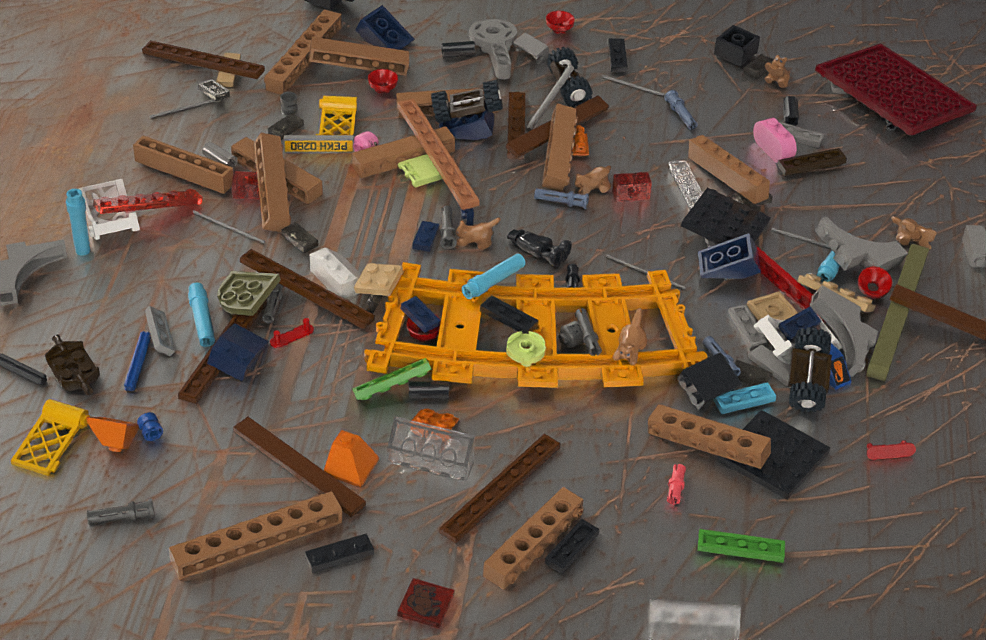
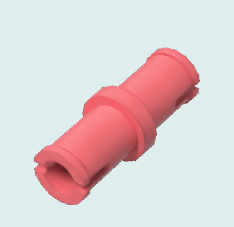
(676, 484)

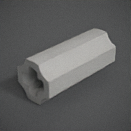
(219, 155)

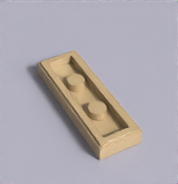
(228, 79)

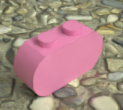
(774, 139)

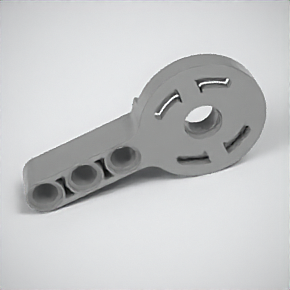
(495, 38)

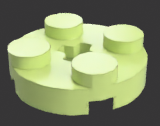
(522, 355)

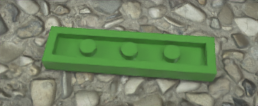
(398, 377)
(741, 545)

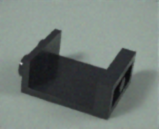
(708, 380)

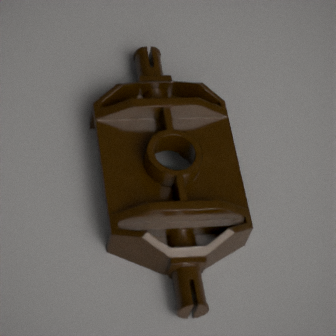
(71, 355)

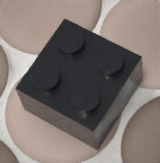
(736, 45)

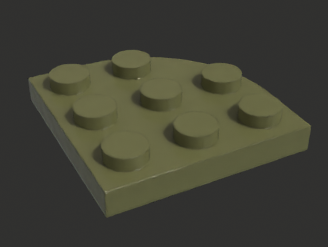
(246, 291)

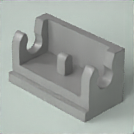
(532, 46)

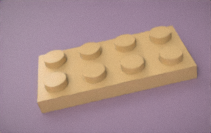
(814, 282)

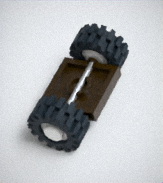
(576, 88)
(467, 102)
(810, 370)

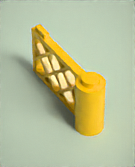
(338, 107)
(61, 417)

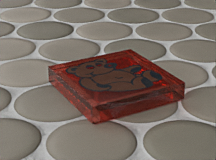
(426, 603)

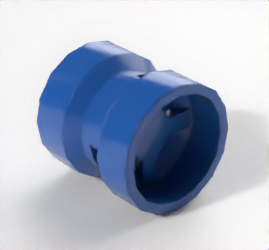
(149, 426)

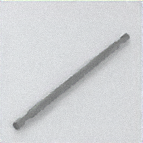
(635, 86)
(183, 108)
(229, 227)
(800, 237)
(640, 269)

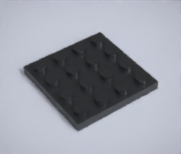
(723, 218)
(791, 457)

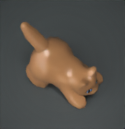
(777, 72)
(594, 180)
(912, 232)
(478, 233)
(631, 340)

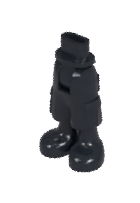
(541, 246)

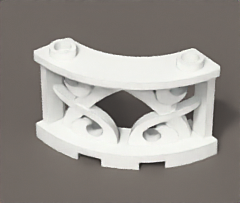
(120, 221)
(769, 327)

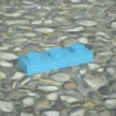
(745, 398)

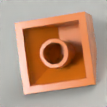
(113, 432)
(350, 459)

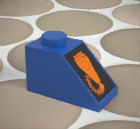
(839, 372)

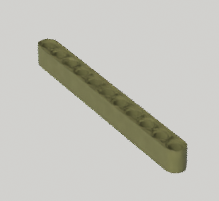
(896, 315)

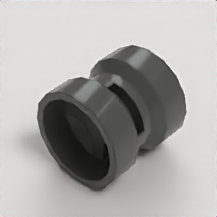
(288, 102)

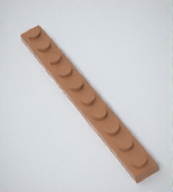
(438, 154)

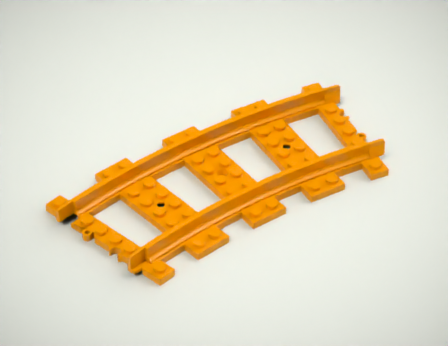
(601, 295)

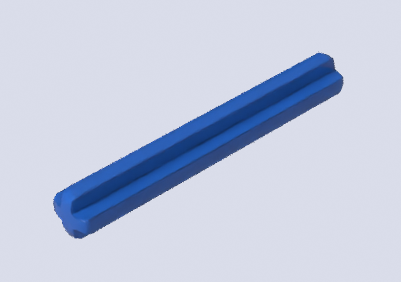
(137, 361)

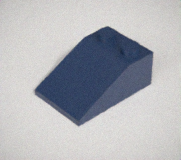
(383, 30)
(471, 126)
(730, 259)
(236, 351)

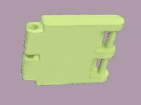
(420, 170)

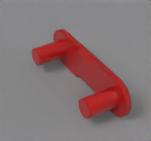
(285, 338)
(890, 451)

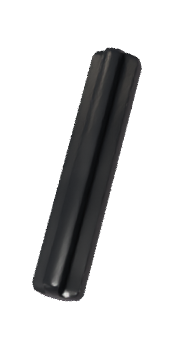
(22, 369)

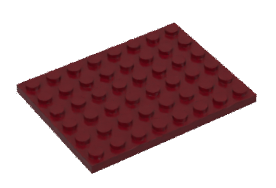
(895, 89)

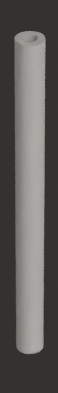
(550, 97)

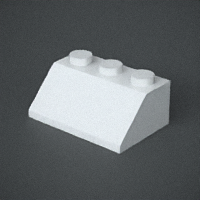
(334, 272)

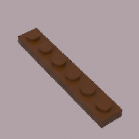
(516, 118)

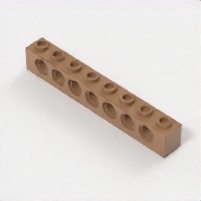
(296, 59)
(255, 535)

